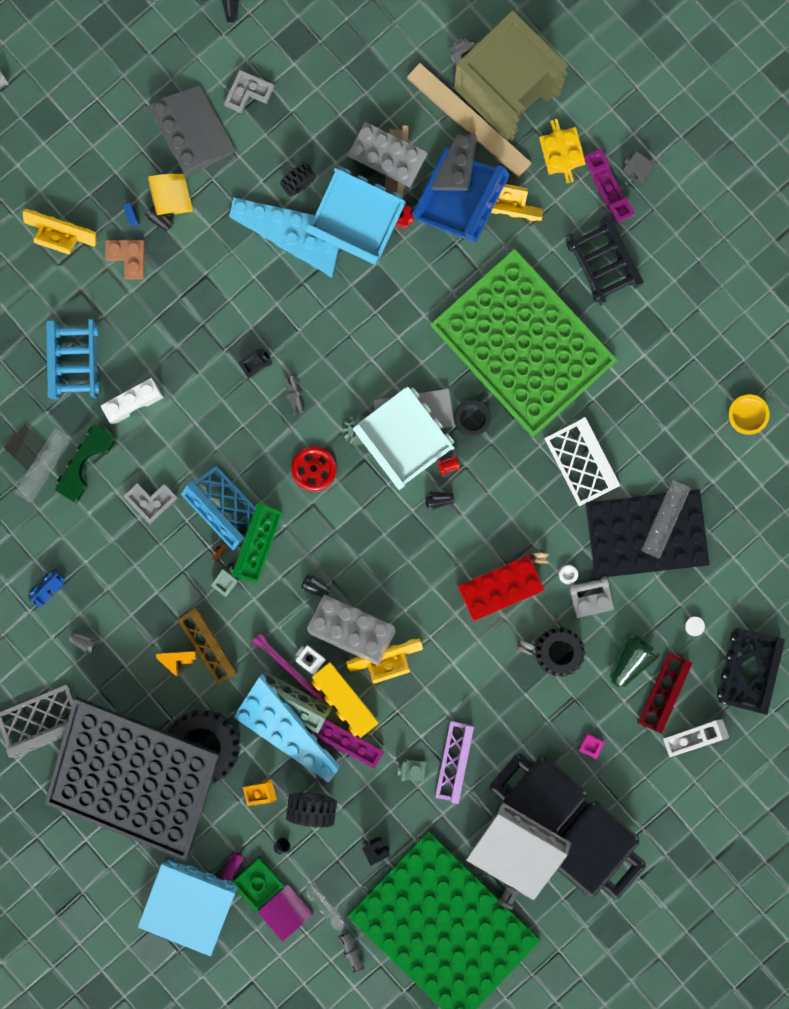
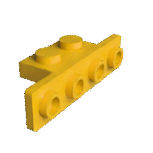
(513, 201)
(57, 233)
(392, 663)

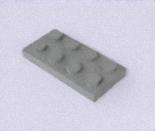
(387, 154)

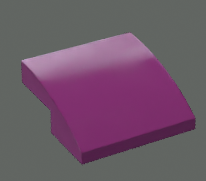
(285, 912)

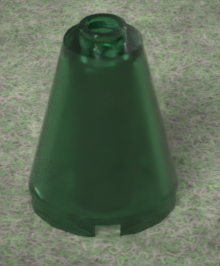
(632, 660)

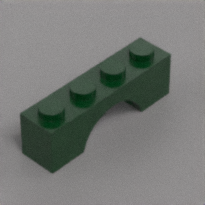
(72, 482)

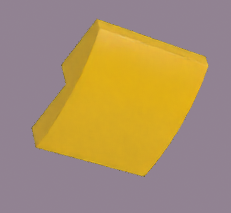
(170, 194)

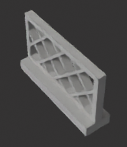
(41, 738)

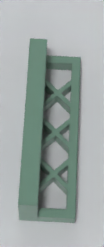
(305, 711)

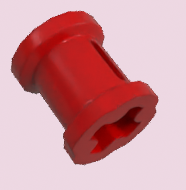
(448, 465)

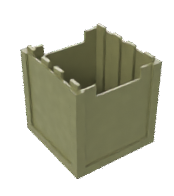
(508, 74)

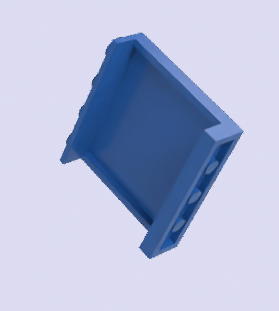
(462, 211)

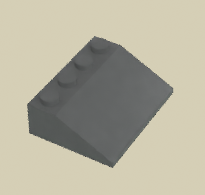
(191, 130)

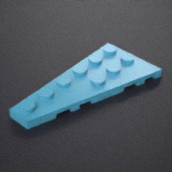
(287, 231)
(282, 727)

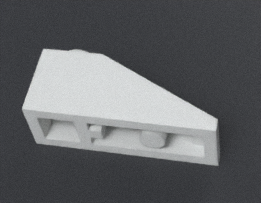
(696, 738)

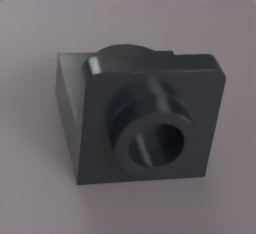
(255, 362)

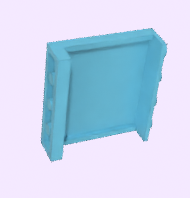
(356, 216)
(187, 906)

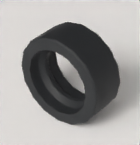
(485, 411)

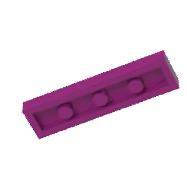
(349, 743)

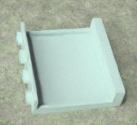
(403, 436)

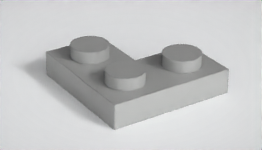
(245, 87)
(150, 506)

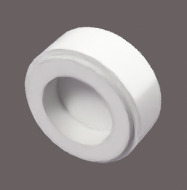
(568, 574)
(694, 626)

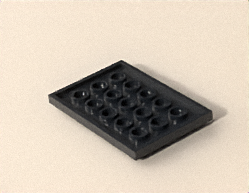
(622, 525)

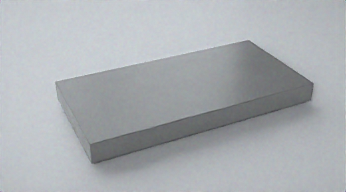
(437, 401)

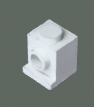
(312, 666)

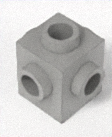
(460, 50)

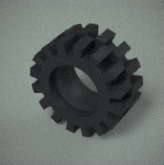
(297, 179)

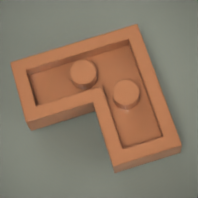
(130, 252)

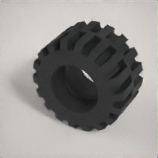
(571, 664)
(311, 810)

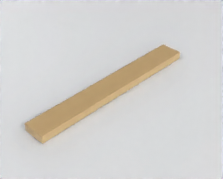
(469, 120)

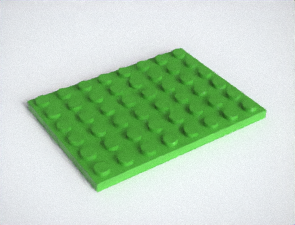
(523, 343)

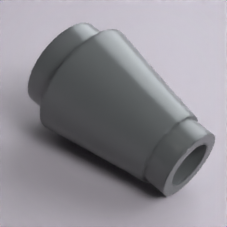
(85, 642)

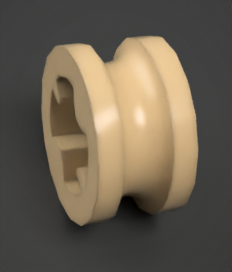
(539, 558)

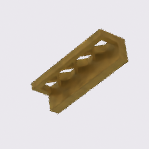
(213, 643)

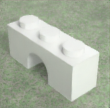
(139, 396)

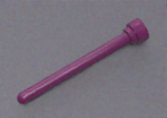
(261, 642)

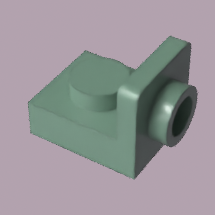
(225, 582)
(412, 770)

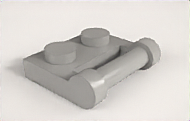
(593, 603)

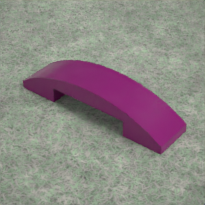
(607, 186)

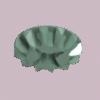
(348, 432)

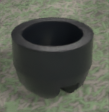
(281, 846)

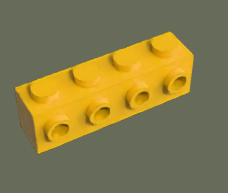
(345, 699)

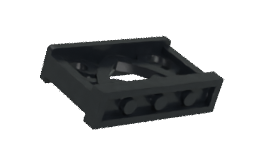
(773, 655)

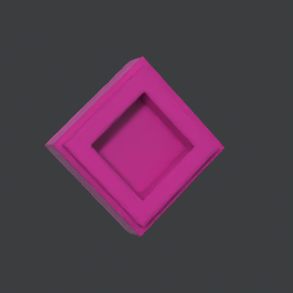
(591, 745)

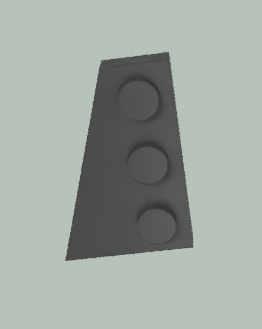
(458, 165)

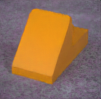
(171, 660)
(259, 793)

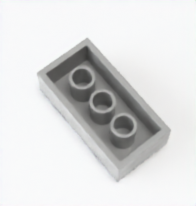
(351, 630)

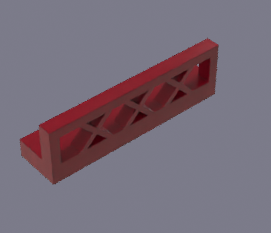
(671, 697)

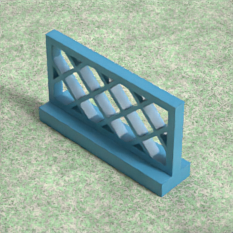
(215, 514)

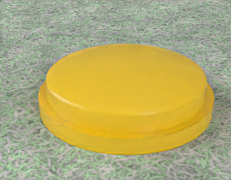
(749, 414)

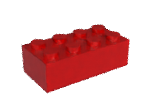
(500, 588)

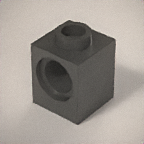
(638, 167)

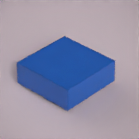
(131, 214)

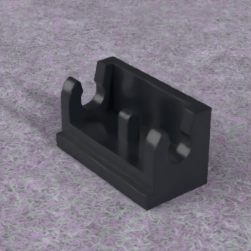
(374, 852)

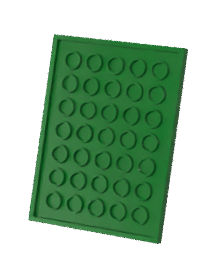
(443, 927)

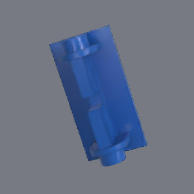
(40, 594)

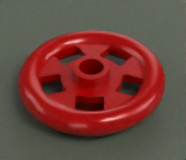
(320, 483)

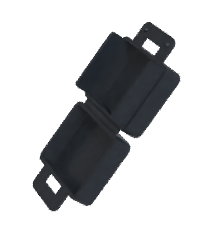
(596, 835)

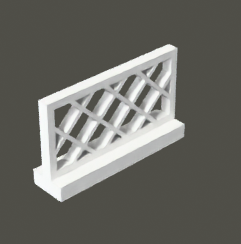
(596, 452)

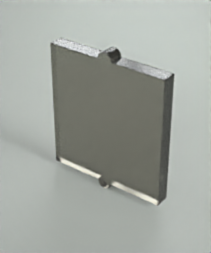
(24, 447)

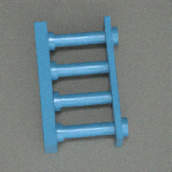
(55, 350)

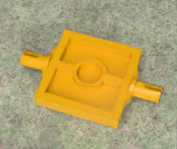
(562, 151)

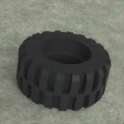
(221, 728)

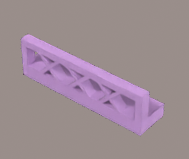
(461, 765)

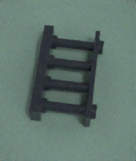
(615, 245)

